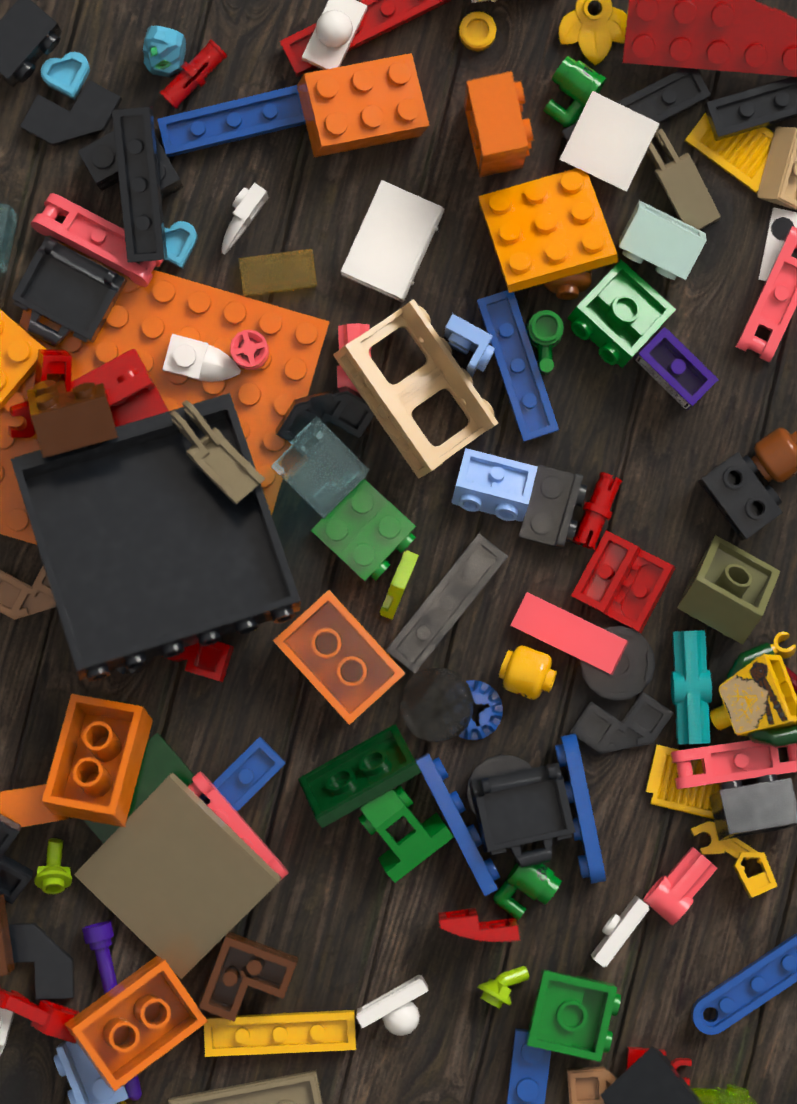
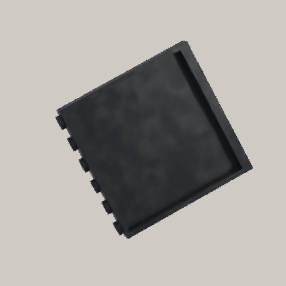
(150, 546)

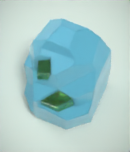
(164, 50)

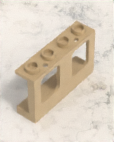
(396, 402)

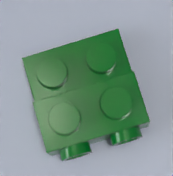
(620, 314)
(365, 531)
(573, 1015)

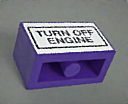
(676, 368)

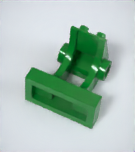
(415, 846)

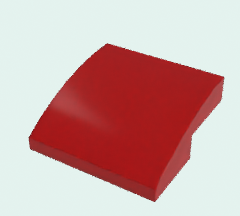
(623, 581)
(466, 924)

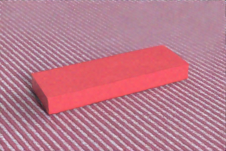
(569, 633)

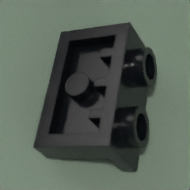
(552, 507)

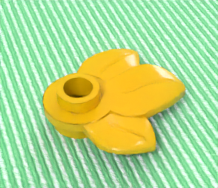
(593, 31)

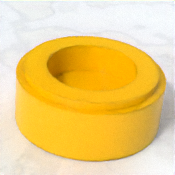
(477, 31)

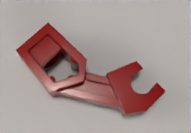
(47, 363)
(45, 1017)

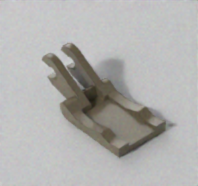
(683, 185)
(217, 457)

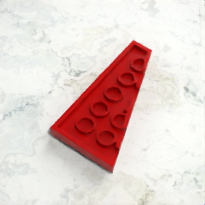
(711, 36)

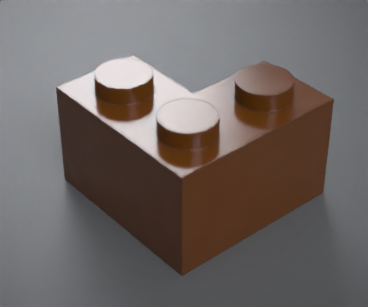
(71, 418)
(243, 965)

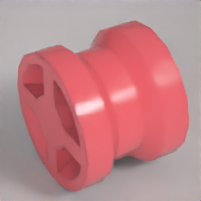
(247, 344)

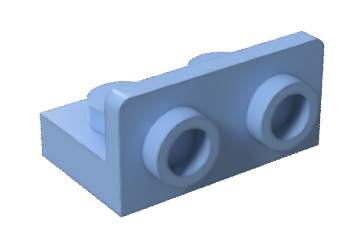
(466, 337)
(494, 485)
(84, 1080)

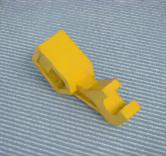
(739, 850)

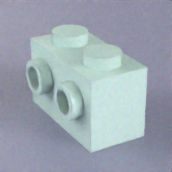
(661, 241)

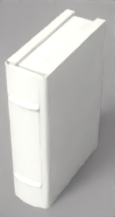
(392, 241)

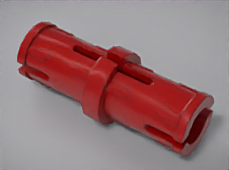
(193, 74)
(597, 510)

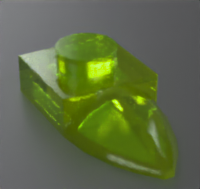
(732, 1095)

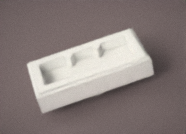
(618, 931)

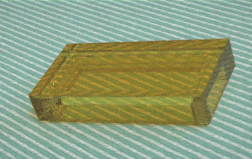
(278, 272)

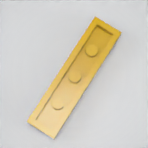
(280, 1033)

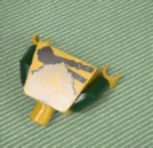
(760, 696)

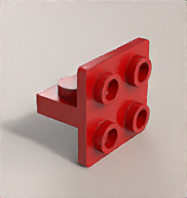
(127, 387)

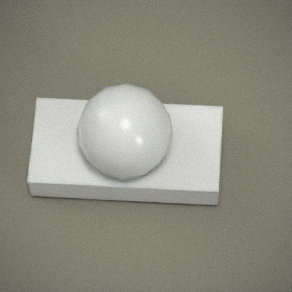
(334, 33)
(395, 1007)

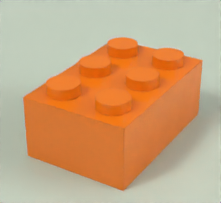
(362, 105)
(496, 123)
(339, 657)
(97, 760)
(136, 1023)

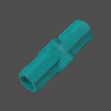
(691, 687)

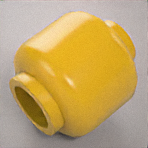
(527, 672)

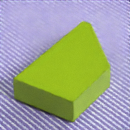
(398, 584)

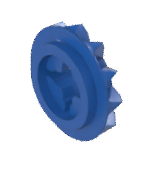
(489, 717)

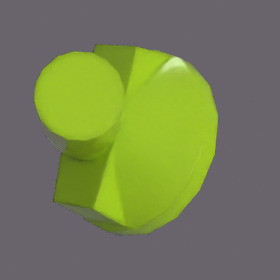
(53, 877)
(497, 991)

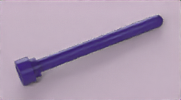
(99, 940)

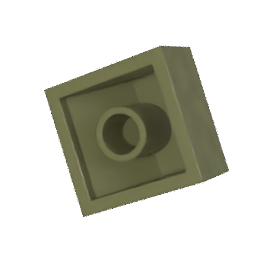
(729, 590)

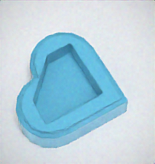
(66, 74)
(180, 242)

